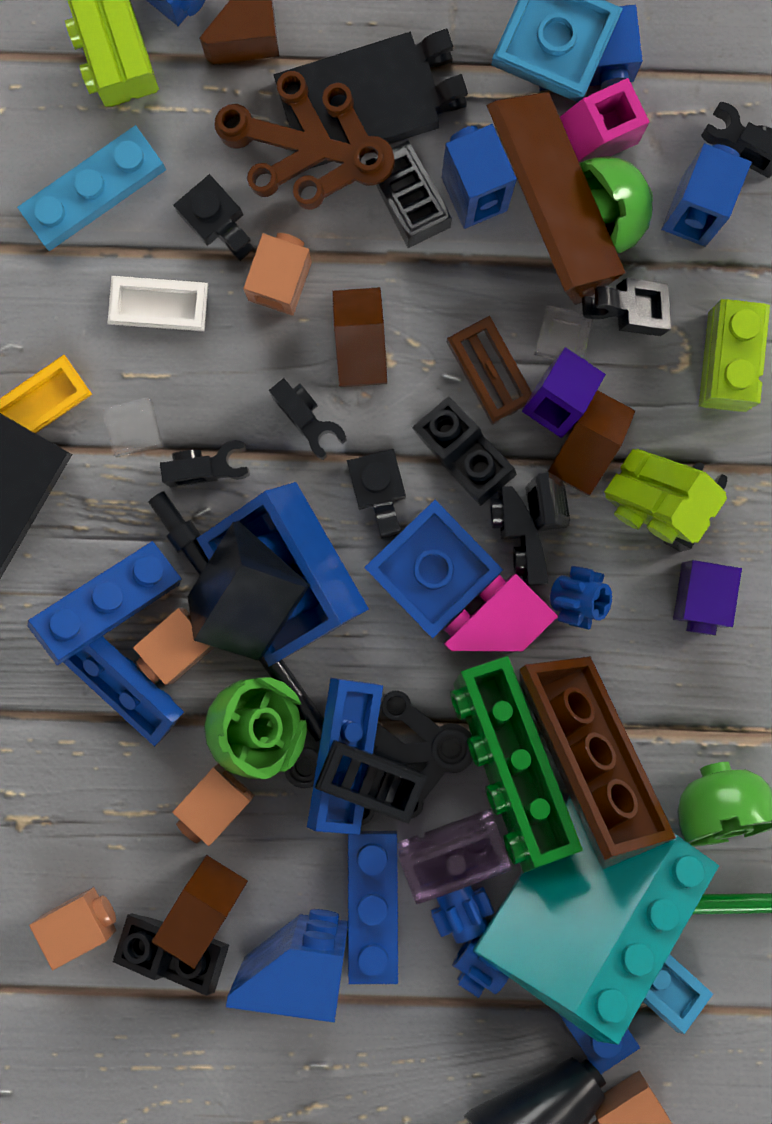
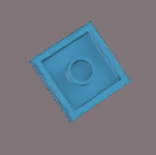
(557, 43)

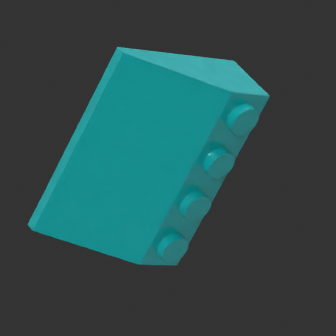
(596, 935)

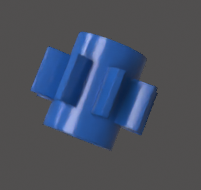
(581, 597)
(462, 913)
(476, 971)

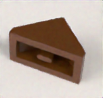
(241, 32)
(359, 337)
(592, 443)
(199, 911)

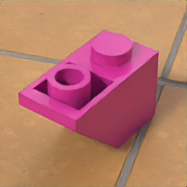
(605, 122)
(504, 622)

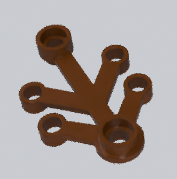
(309, 146)

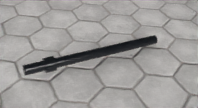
(183, 538)

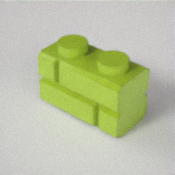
(113, 48)
(734, 355)
(664, 496)

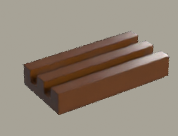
(470, 334)

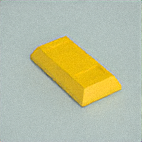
(45, 396)

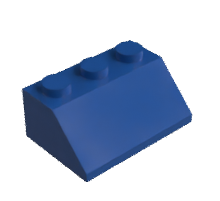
(295, 535)
(294, 969)

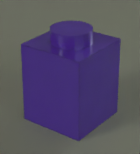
(563, 392)
(707, 596)

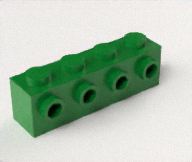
(515, 764)

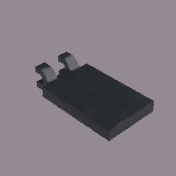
(388, 86)
(27, 476)

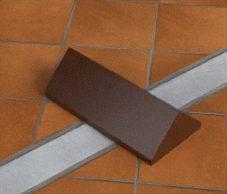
(557, 193)
(595, 759)

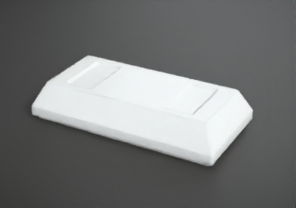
(157, 303)

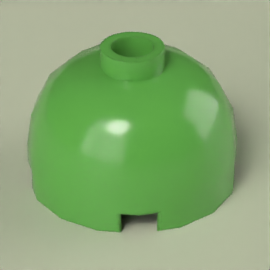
(621, 198)
(255, 728)
(724, 805)

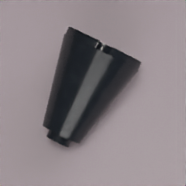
(557, 1096)

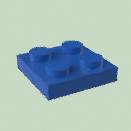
(433, 568)

